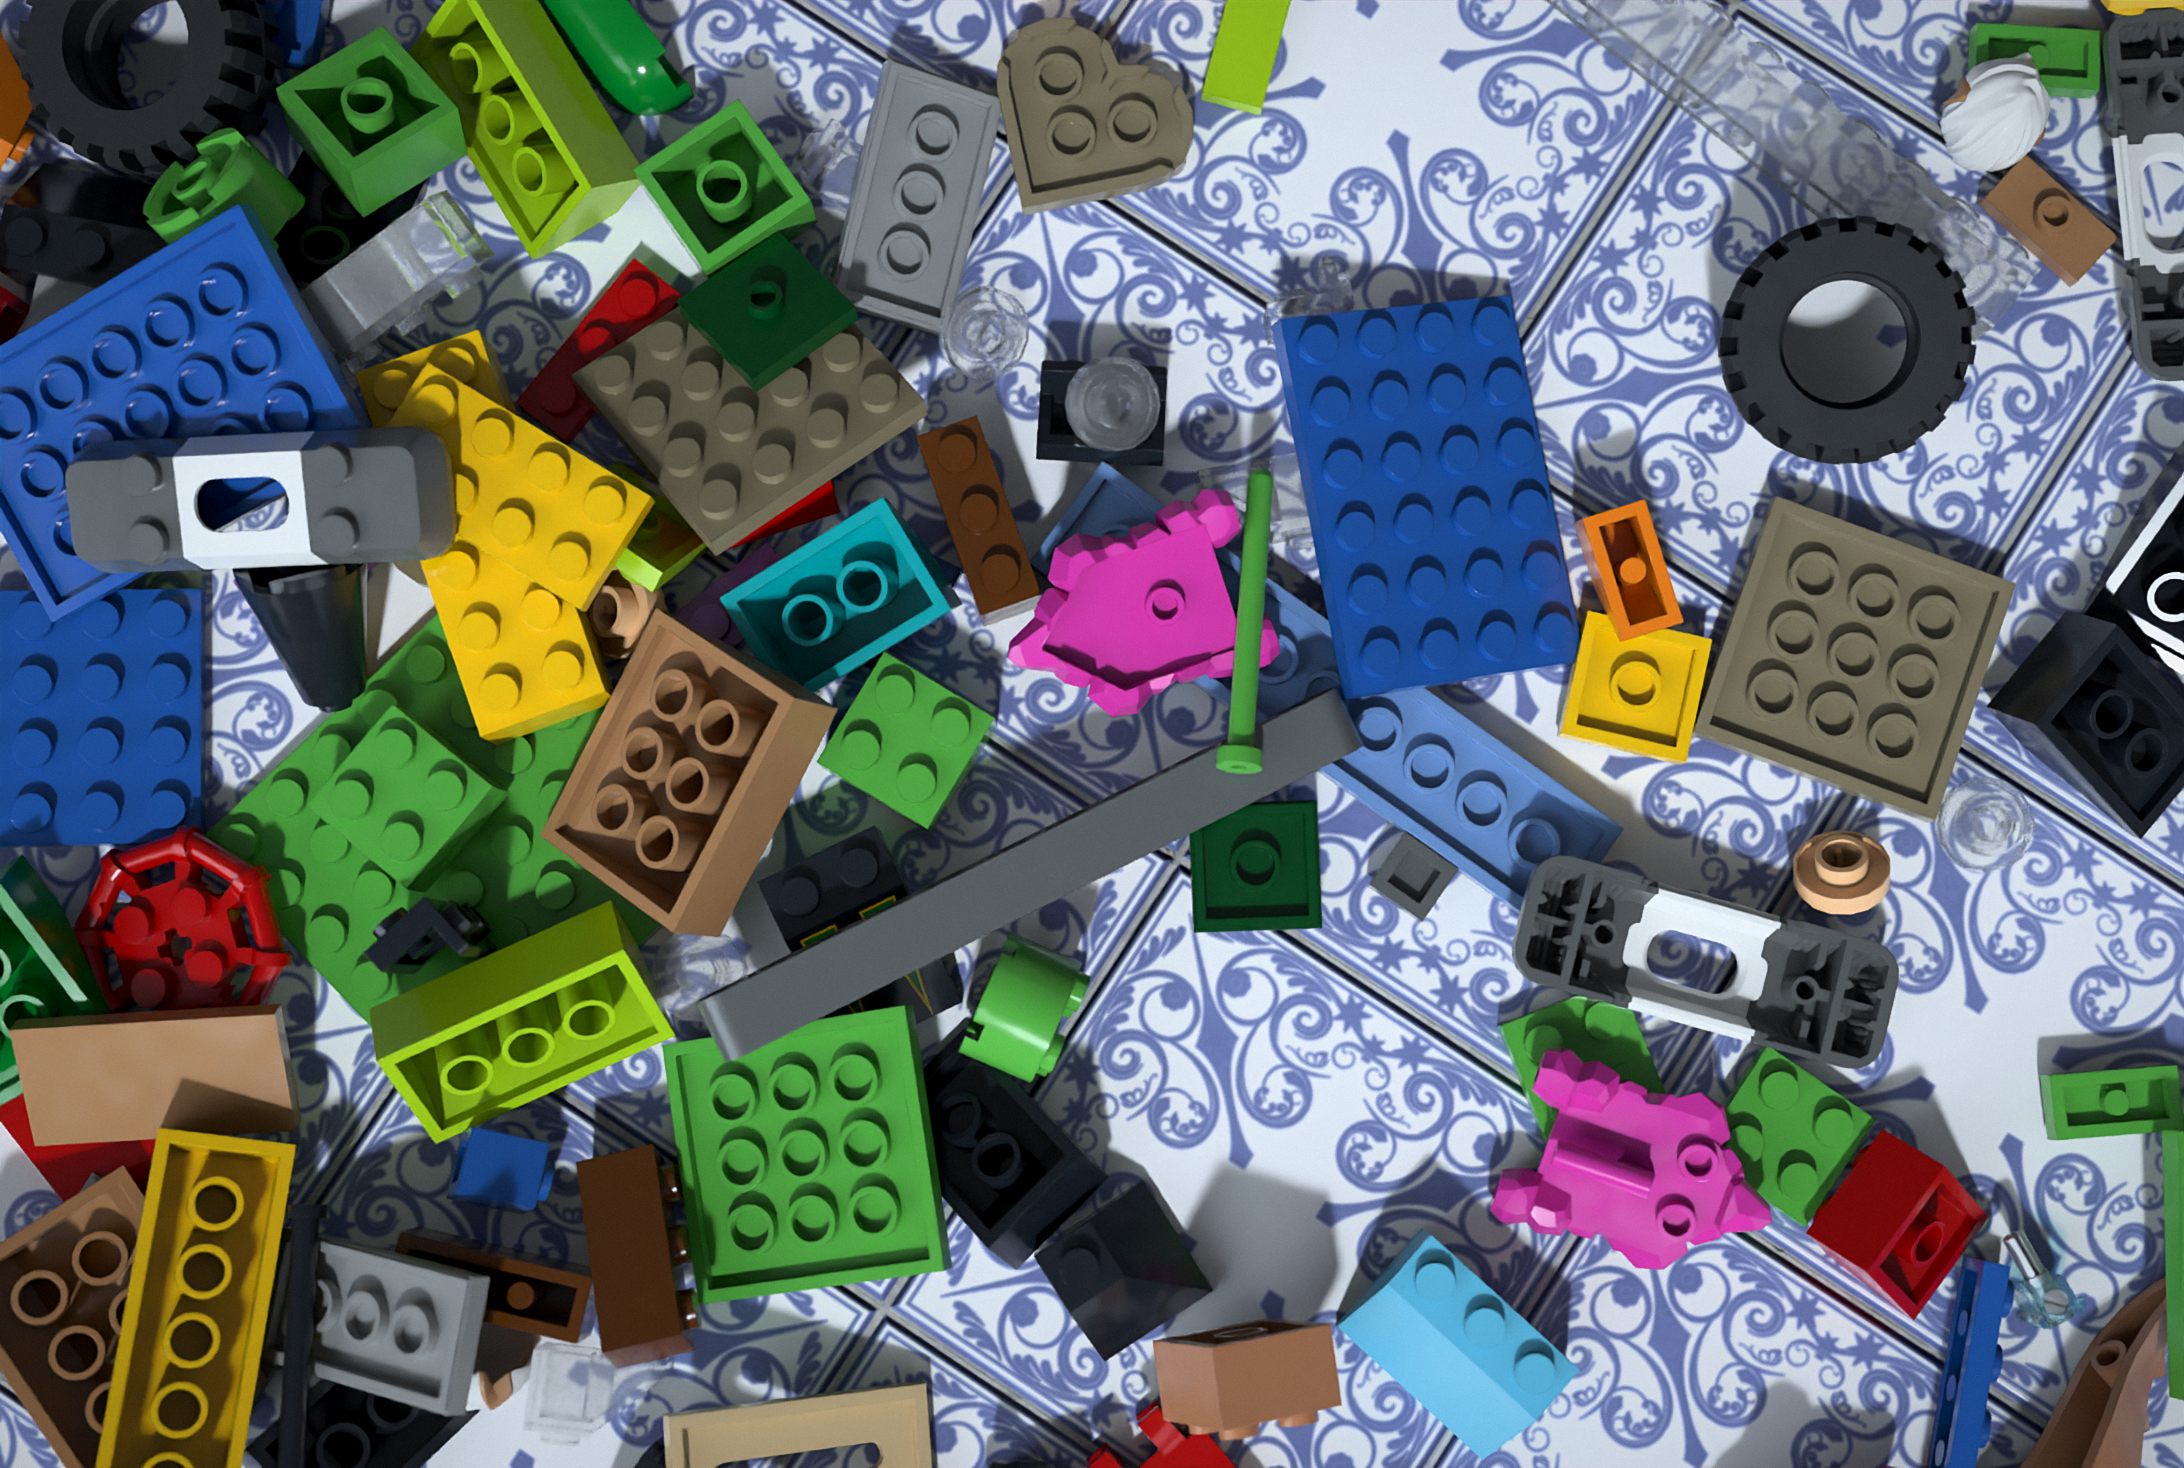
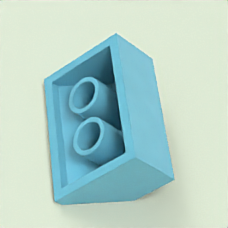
(1457, 1346)

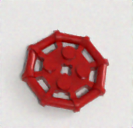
(183, 906)

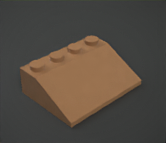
(687, 775)
(65, 1312)

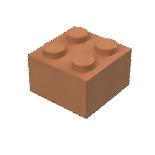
(1247, 1376)

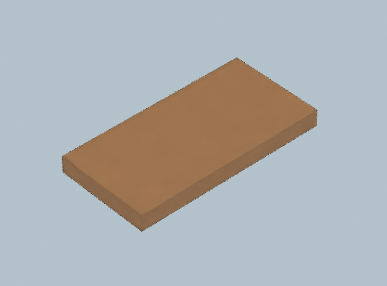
(154, 1071)

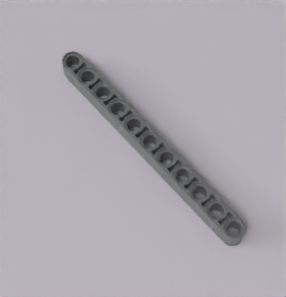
(1021, 878)

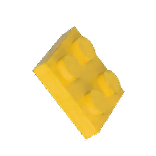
(1636, 691)

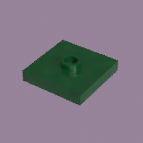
(767, 310)
(1257, 869)

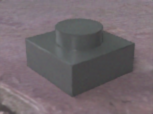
(1412, 877)

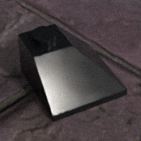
(1122, 1271)

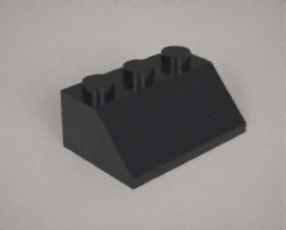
(75, 227)

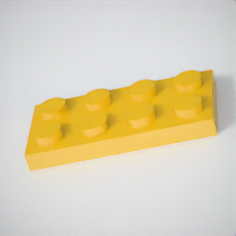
(526, 491)

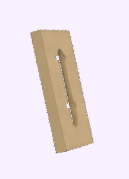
(885, 1415)

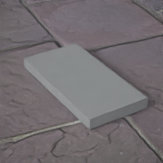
(915, 196)
(386, 1323)

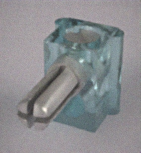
(2041, 1295)

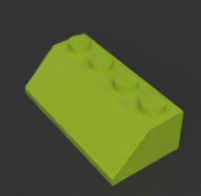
(528, 119)
(520, 1023)

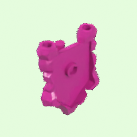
(1140, 608)
(1629, 1167)

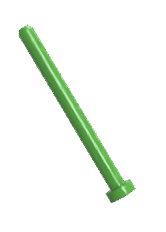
(1239, 753)

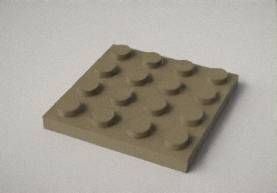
(740, 453)
(1852, 659)

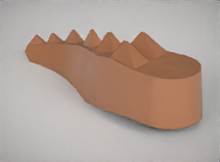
(2106, 1400)

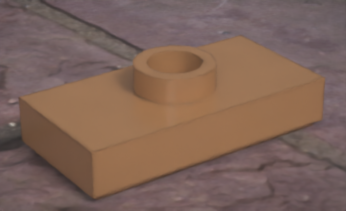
(2048, 220)

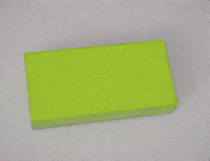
(1245, 54)

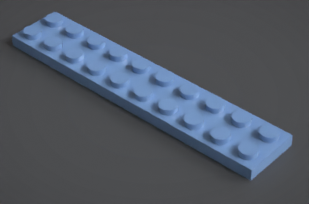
(1419, 757)

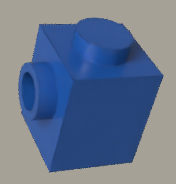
(500, 1171)

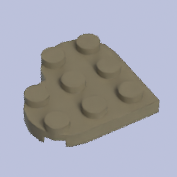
(1084, 122)

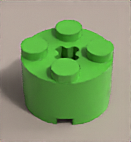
(222, 176)
(1023, 1009)

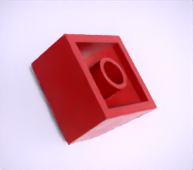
(1897, 1222)

